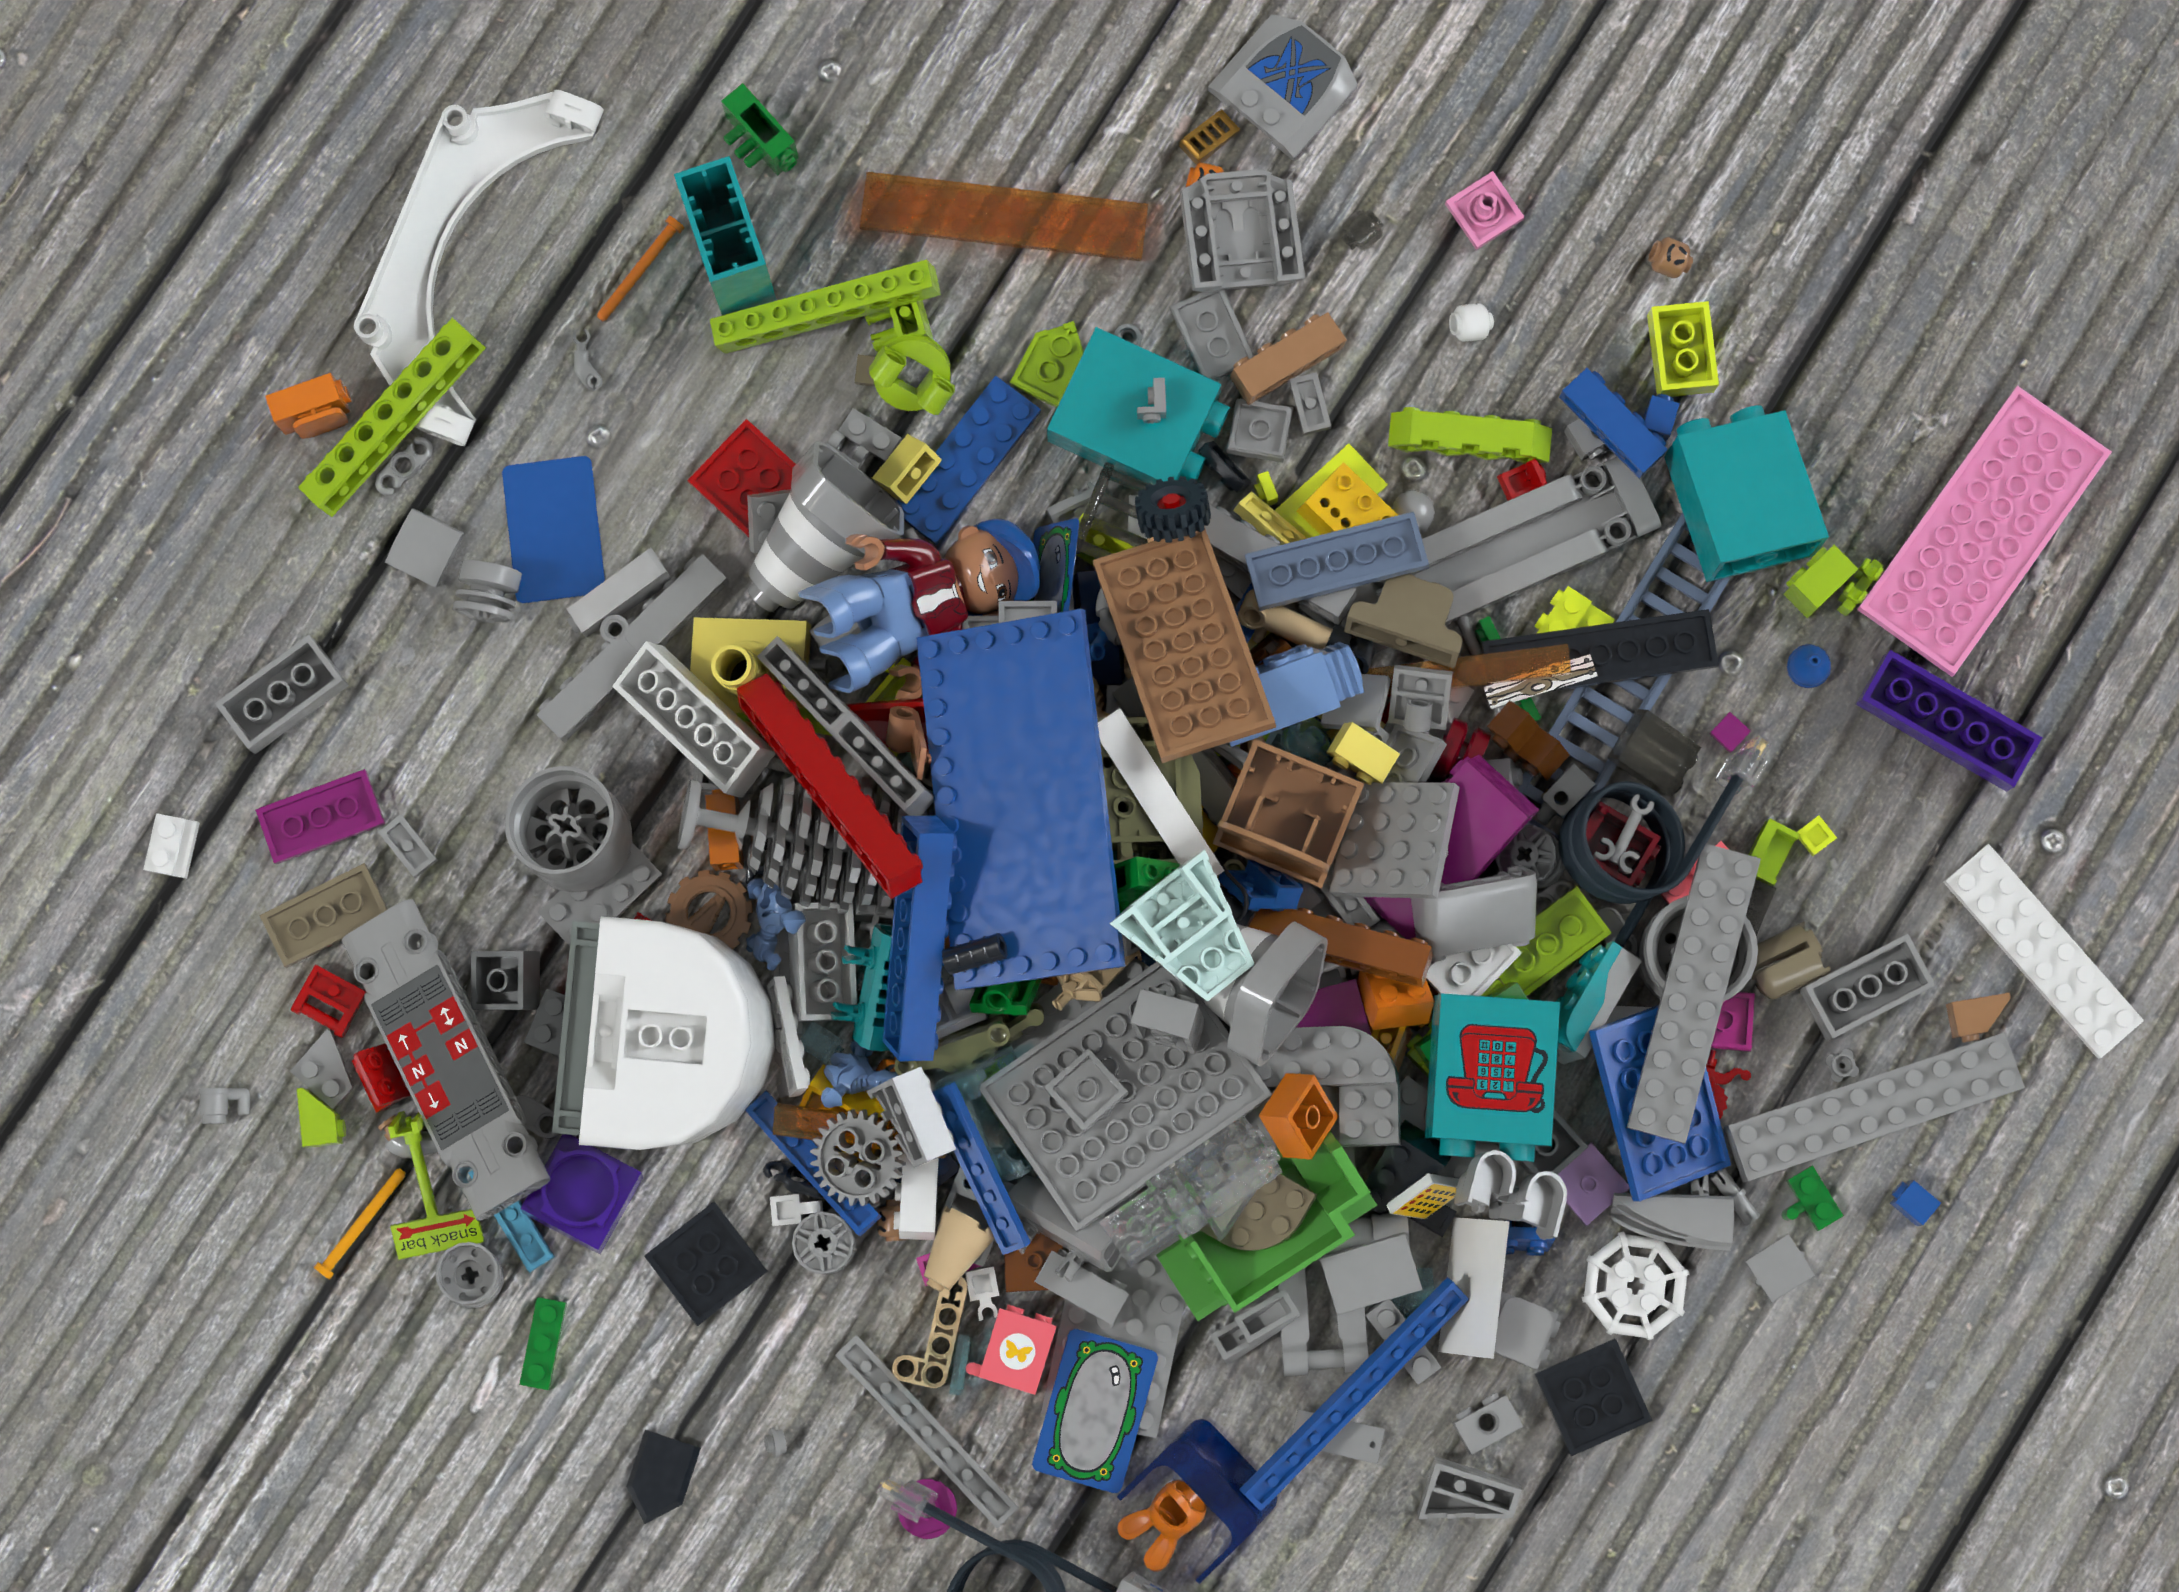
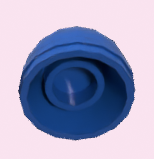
(1808, 666)

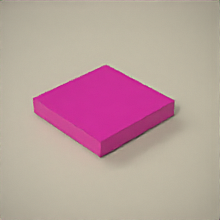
(1735, 1023)

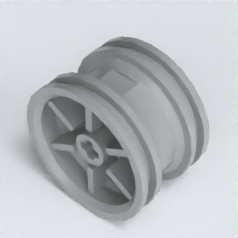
(1656, 952)

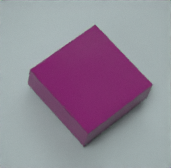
(1730, 732)

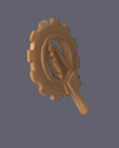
(706, 916)

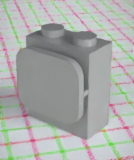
(1524, 1331)

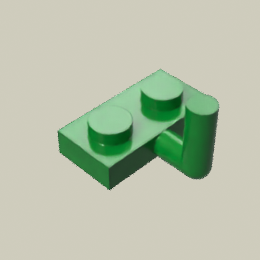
(1813, 1199)

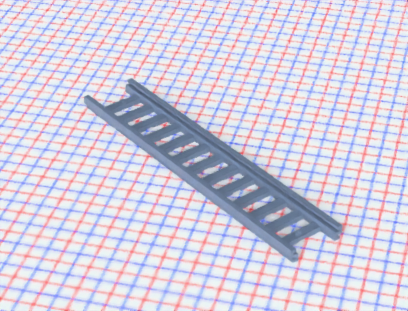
(1648, 697)

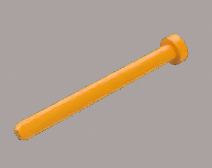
(359, 1225)

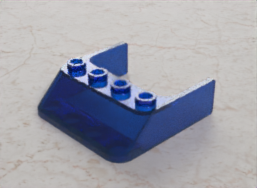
(1215, 1474)

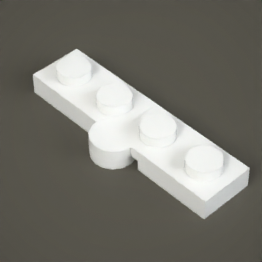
(786, 1038)

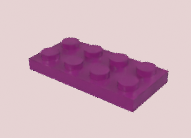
(320, 816)

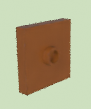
(1024, 1268)

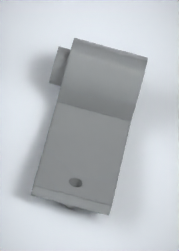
(1352, 1441)

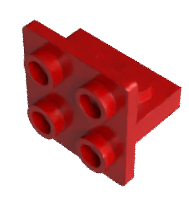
(380, 1077)

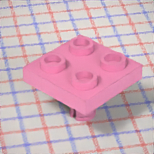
(1484, 210)

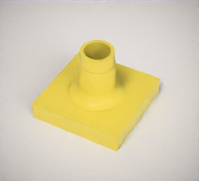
(725, 642)

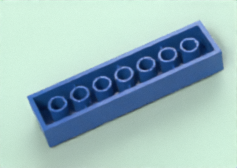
(918, 943)

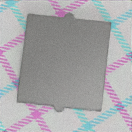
(1779, 1268)

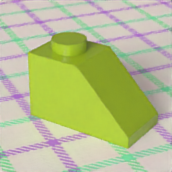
(318, 1121)

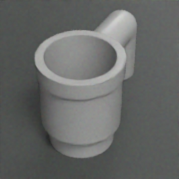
(215, 1103)

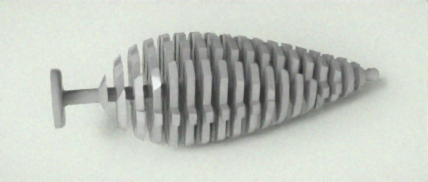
(809, 843)

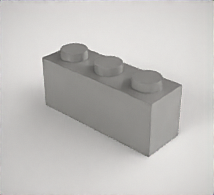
(1086, 1288)

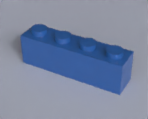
(1613, 422)

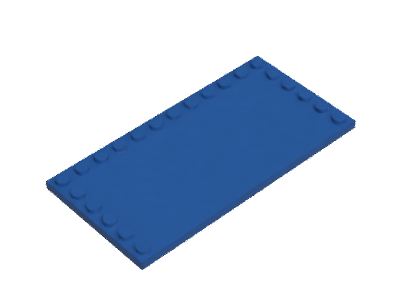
(1023, 795)

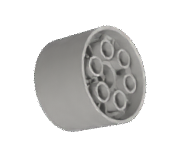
(550, 791)

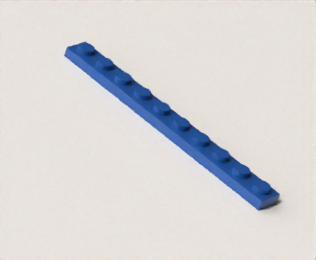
(1354, 1394)

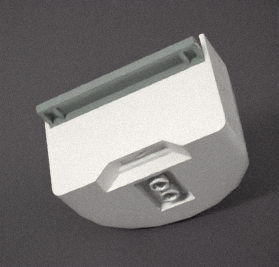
(657, 1035)

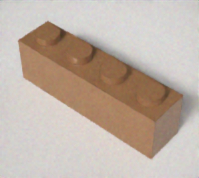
(1287, 358)

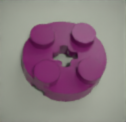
(930, 1527)

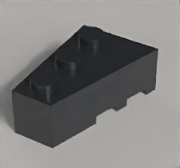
(1404, 1165)

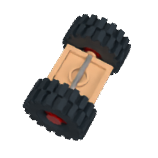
(1172, 509)

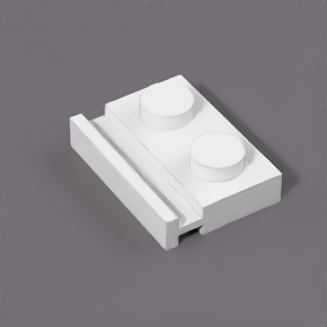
(171, 846)

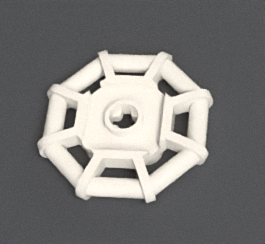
(1646, 1299)

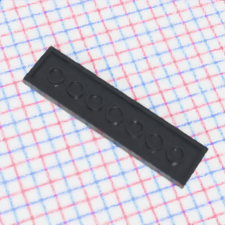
(1630, 647)

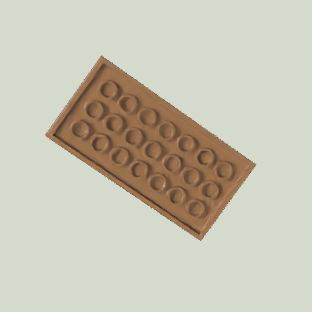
(1183, 645)

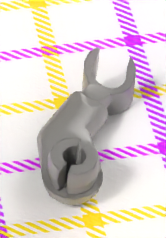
(582, 367)

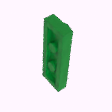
(543, 1343)

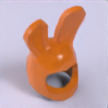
(1174, 1513)

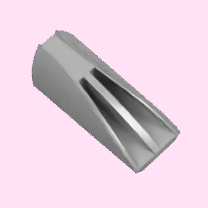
(1679, 1219)

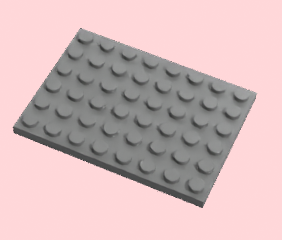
(1170, 1106)

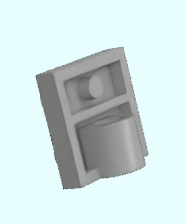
(1420, 698)

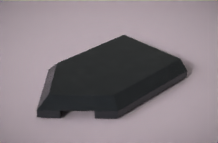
(661, 1474)

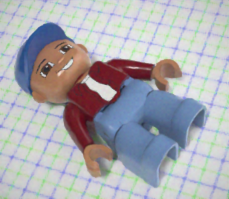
(920, 597)

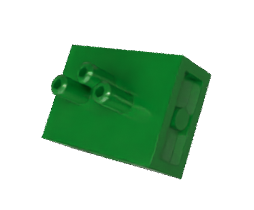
(759, 131)
(1138, 876)

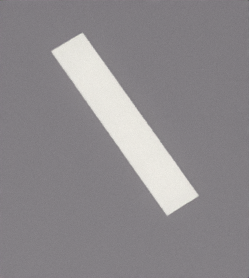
(1153, 790)

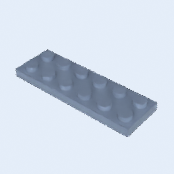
(1336, 561)

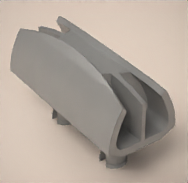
(1043, 1215)

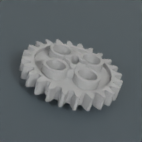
(849, 1181)

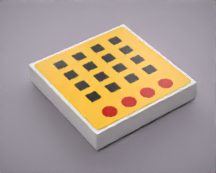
(1424, 1196)

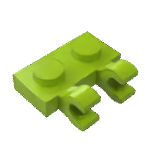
(1856, 592)

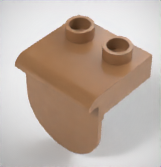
(1288, 813)

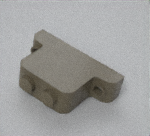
(1409, 619)

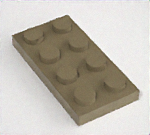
(323, 915)

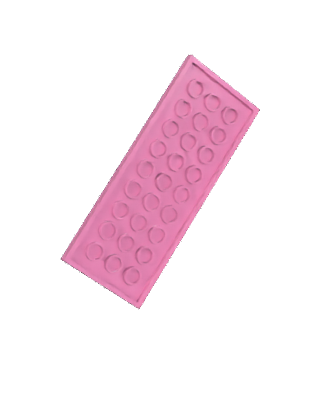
(1984, 531)

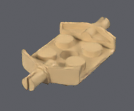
(1088, 985)

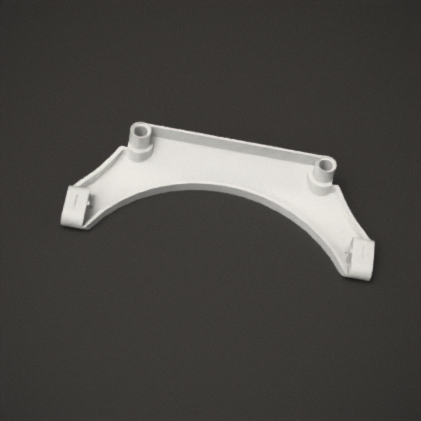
(451, 176)

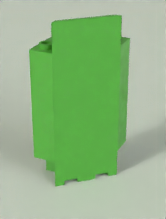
(1219, 1275)

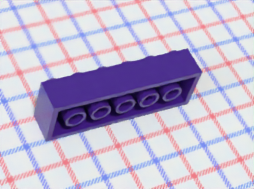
(1949, 721)

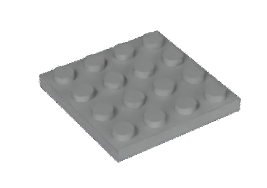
(1396, 841)

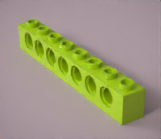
(825, 306)
(391, 417)

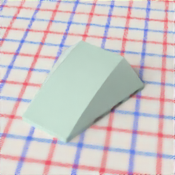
(1189, 928)

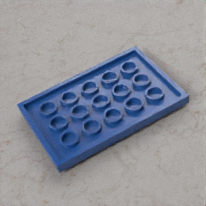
(1648, 1160)

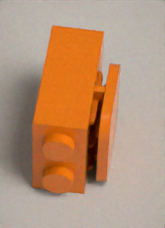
(310, 406)

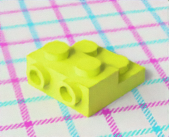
(1570, 612)

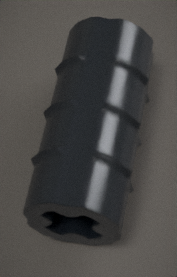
(974, 954)

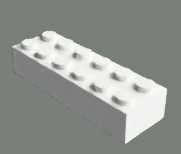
(694, 719)

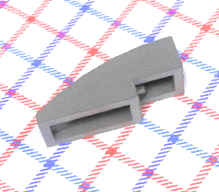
(1255, 1326)

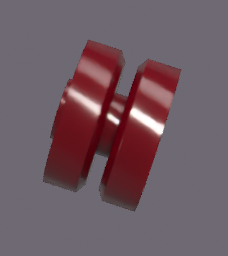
(1458, 749)

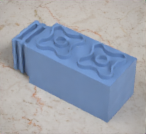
(1307, 683)

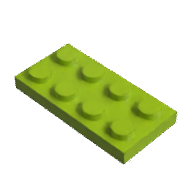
(1561, 936)

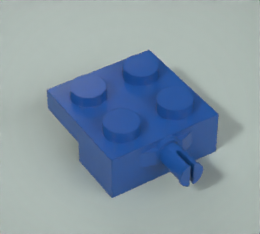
(1264, 887)

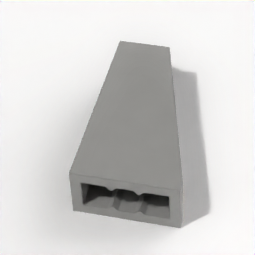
(619, 593)

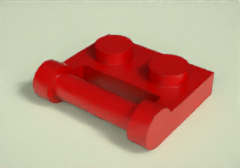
(333, 992)

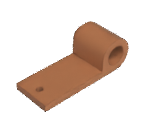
(906, 734)

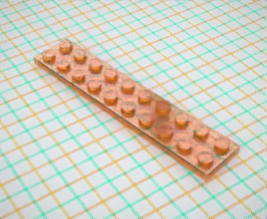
(1004, 216)

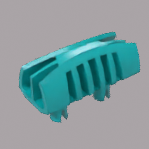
(870, 1011)

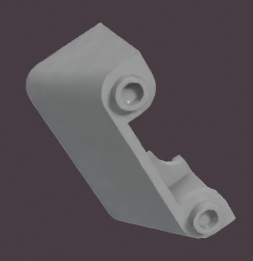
(1478, 913)

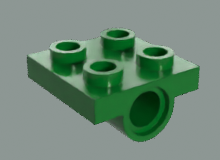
(1005, 998)

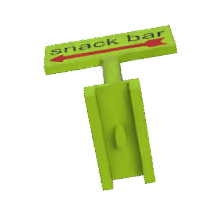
(437, 1230)

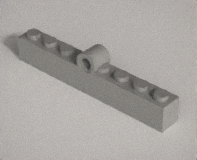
(657, 624)
(846, 728)

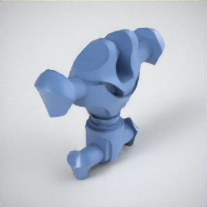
(773, 915)
(851, 1075)

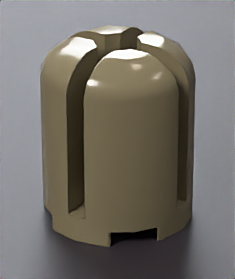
(1788, 962)

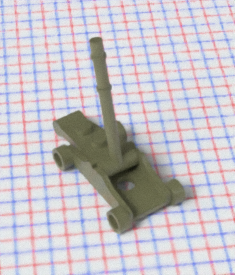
(976, 1040)

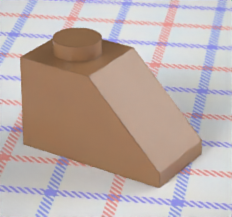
(1975, 1015)

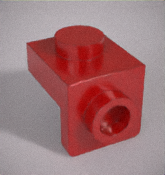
(1522, 479)

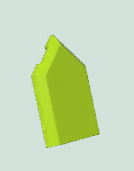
(1049, 363)

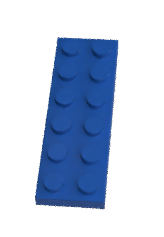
(969, 458)

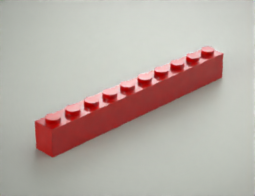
(830, 785)

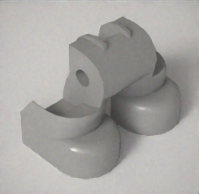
(1492, 1179)

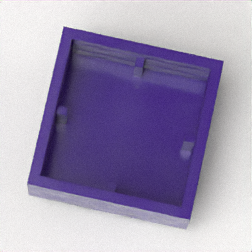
(584, 1193)

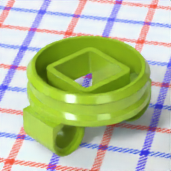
(935, 387)

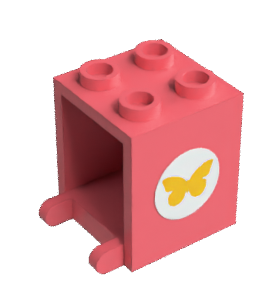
(1016, 1350)

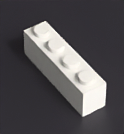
(917, 1200)

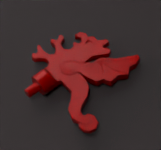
(1722, 1079)

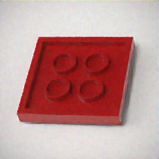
(742, 467)

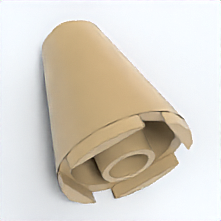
(955, 1248)

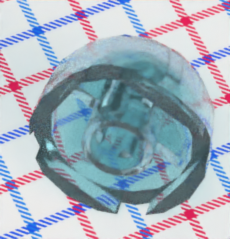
(1308, 741)

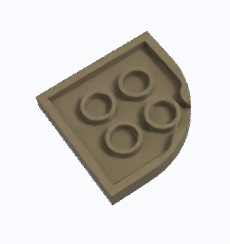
(1269, 1216)

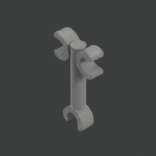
(1617, 854)

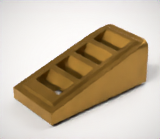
(1191, 150)

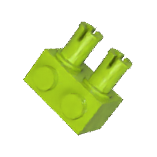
(906, 319)

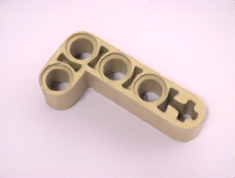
(938, 1330)

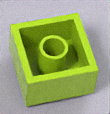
(1824, 577)

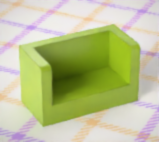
(1772, 848)

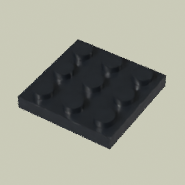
(706, 1263)
(1593, 1397)

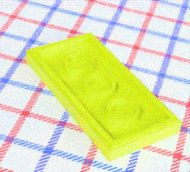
(1353, 461)

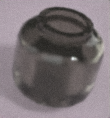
(1362, 229)

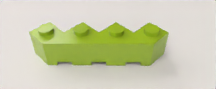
(1463, 434)

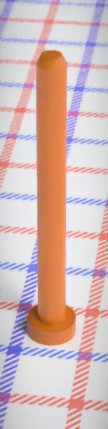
(641, 266)

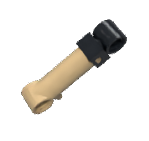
(1301, 630)

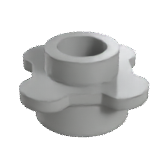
(1846, 1058)

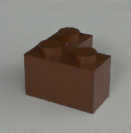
(1526, 742)

